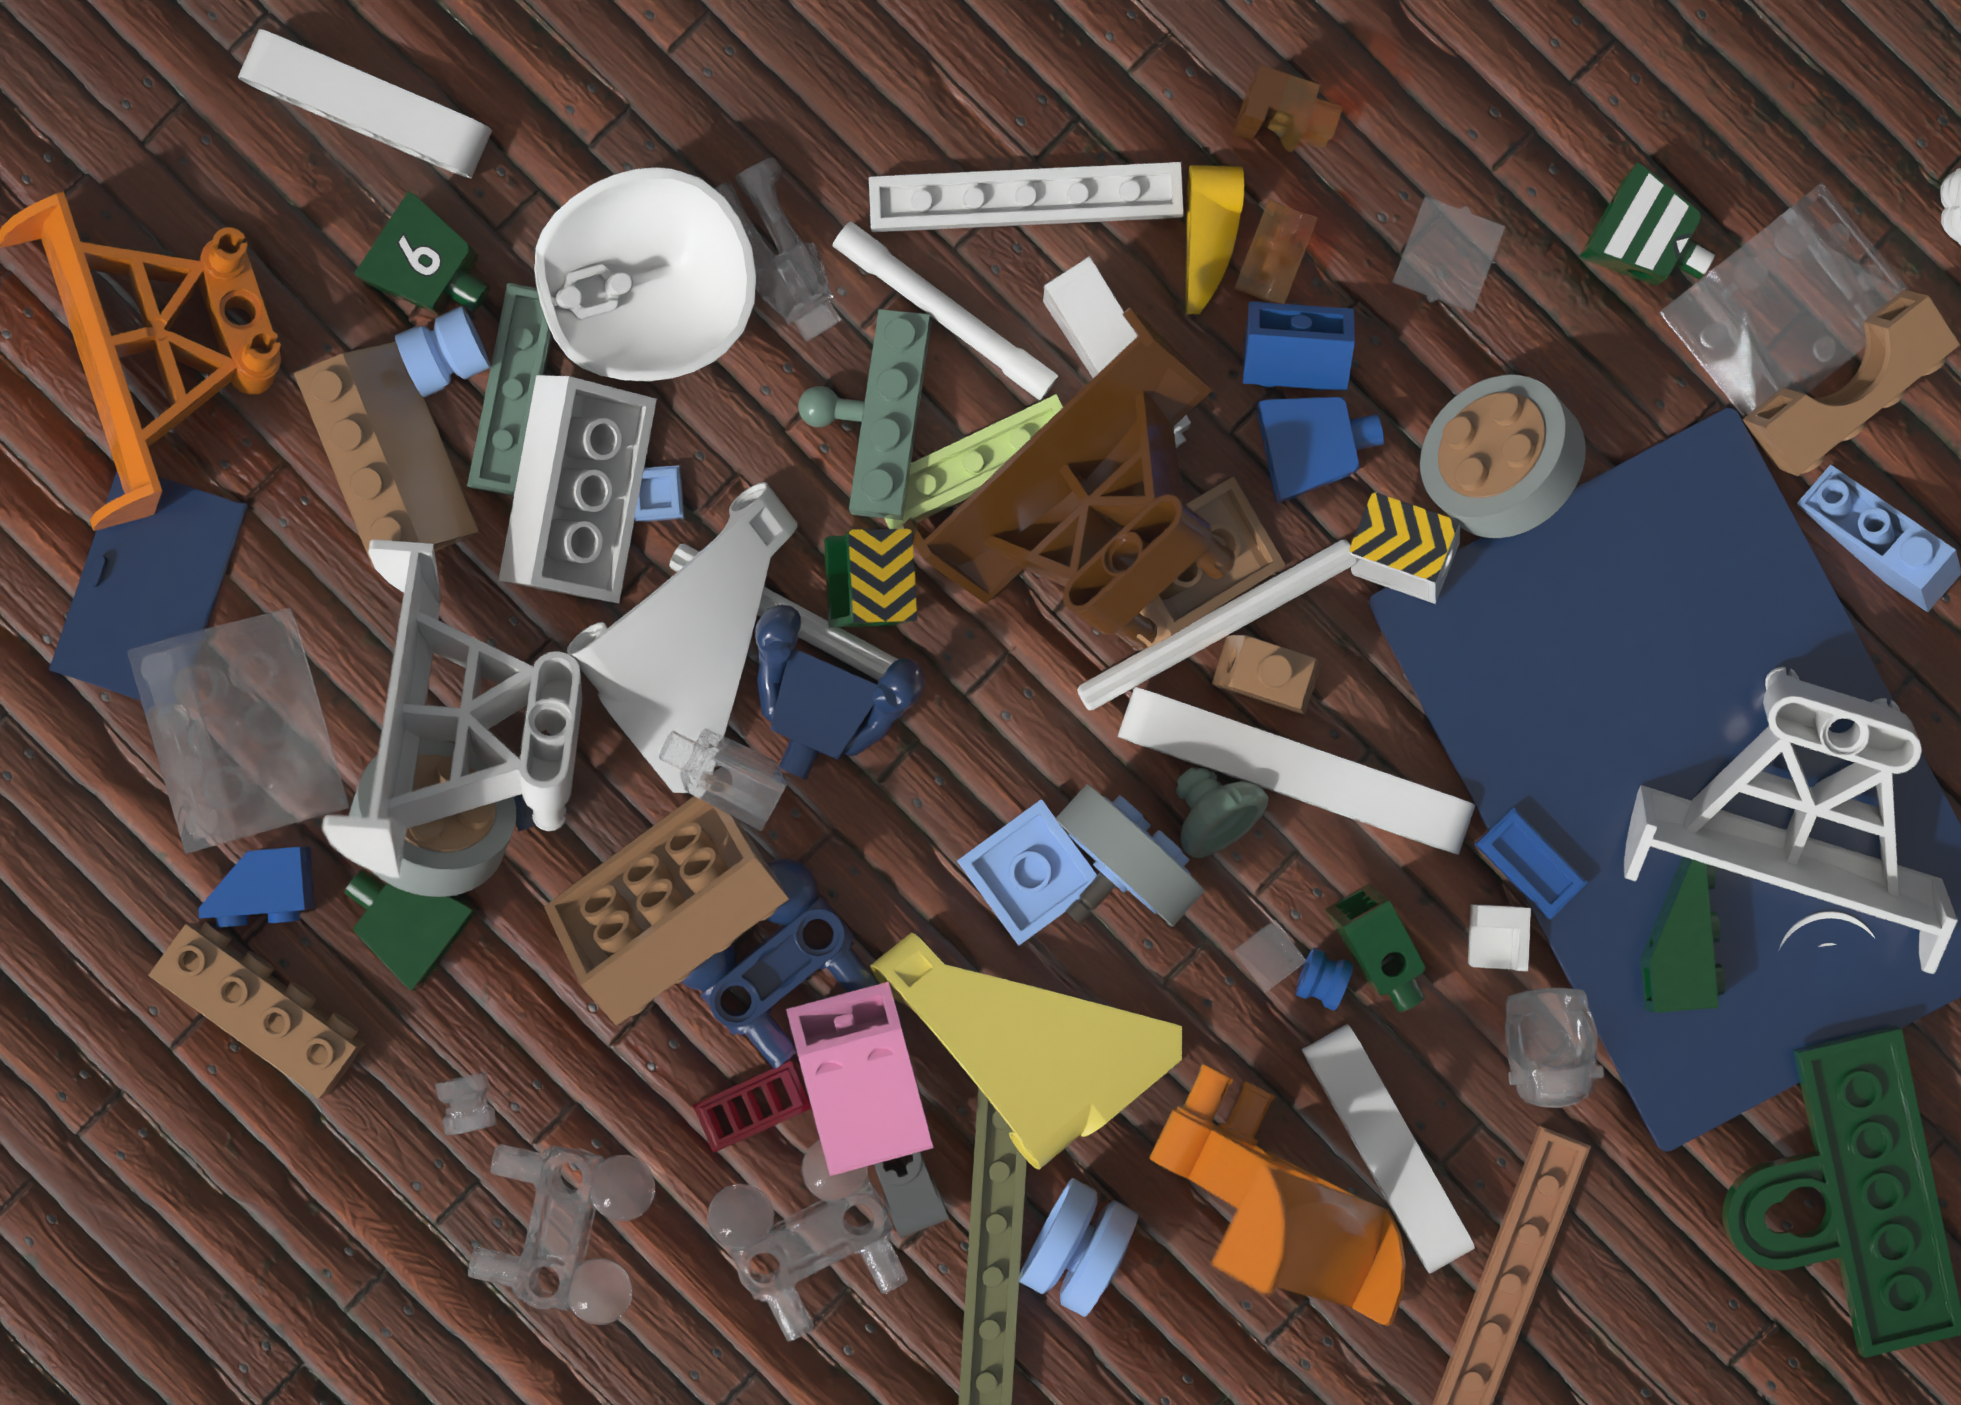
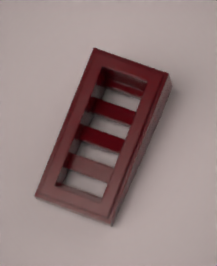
(710, 1122)

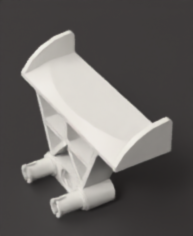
(547, 689)
(1801, 714)

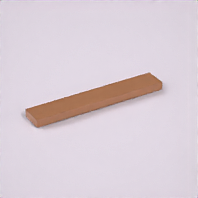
(1513, 1270)

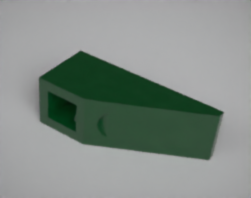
(1679, 953)

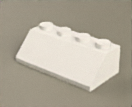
(577, 488)

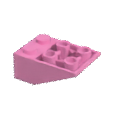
(859, 1078)

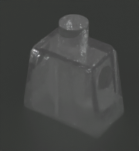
(743, 786)

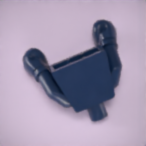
(821, 703)

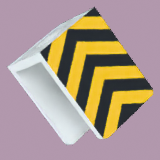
(1404, 547)

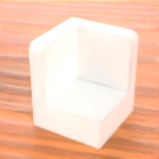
(1499, 937)

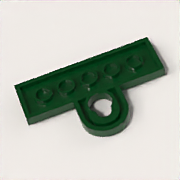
(1876, 1190)

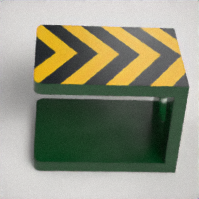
(870, 578)

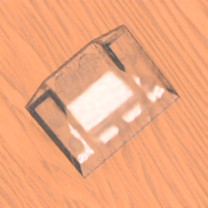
(1785, 303)

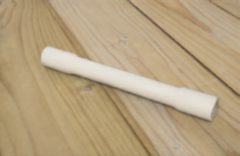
(877, 260)

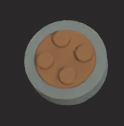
(1502, 456)
(453, 851)

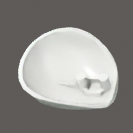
(645, 275)

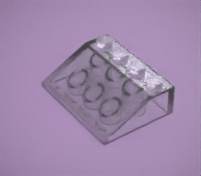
(238, 729)

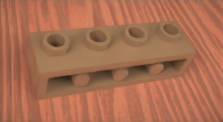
(258, 1008)

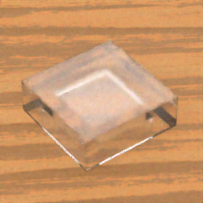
(1269, 955)

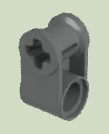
(911, 1195)

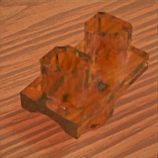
(1275, 253)

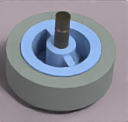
(1127, 857)

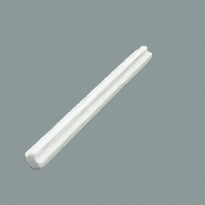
(1216, 625)

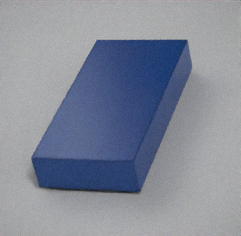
(1531, 863)

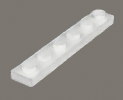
(1026, 197)

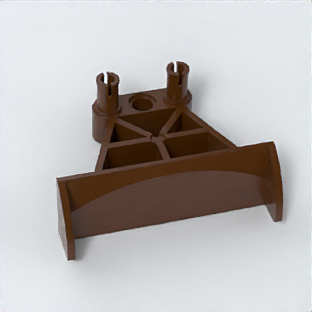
(1077, 480)

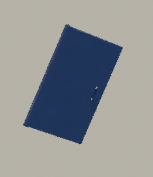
(154, 586)

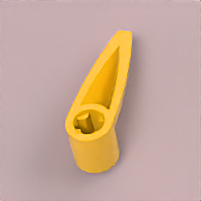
(1212, 225)

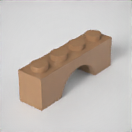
(1902, 344)

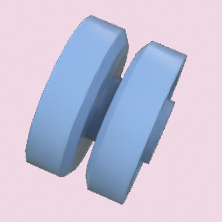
(1085, 1250)

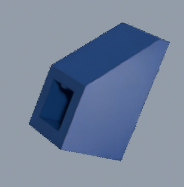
(261, 883)

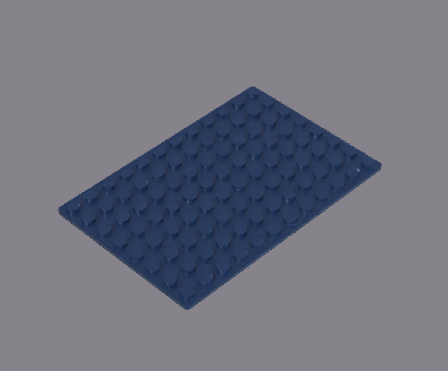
(1638, 654)

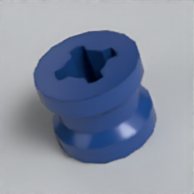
(1324, 979)

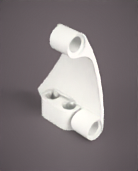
(686, 644)

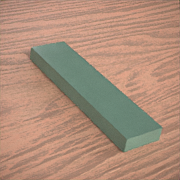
(518, 357)

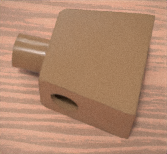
(1267, 673)

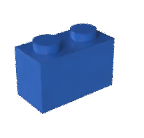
(1298, 346)

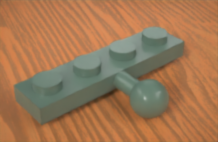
(886, 415)

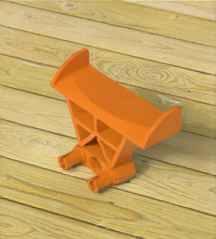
(226, 280)
(1288, 1223)

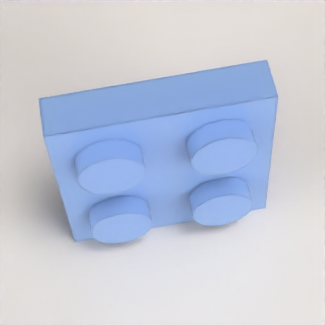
(1028, 871)

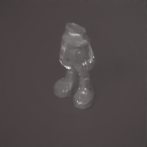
(795, 278)

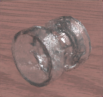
(467, 1104)

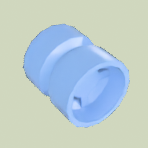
(445, 350)

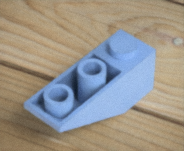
(1882, 538)

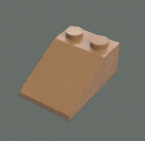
(1196, 593)

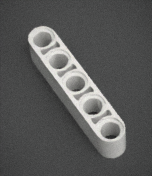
(365, 103)
(1388, 1148)

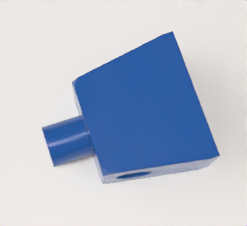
(1312, 442)

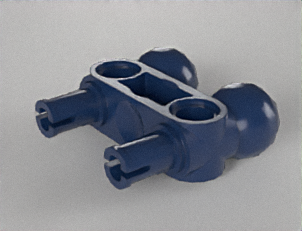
(780, 964)

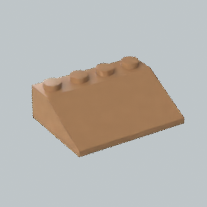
(663, 907)

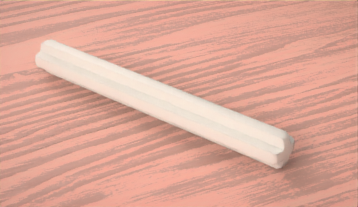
(814, 628)

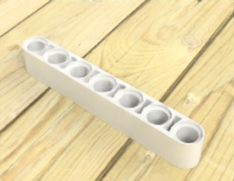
(1296, 770)

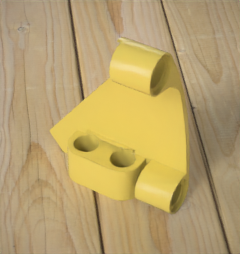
(1036, 1054)

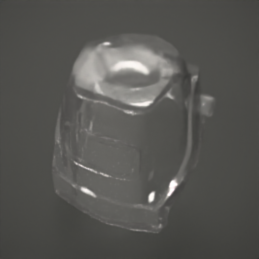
(1551, 1046)

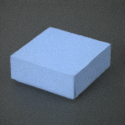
(660, 495)

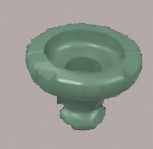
(1217, 812)

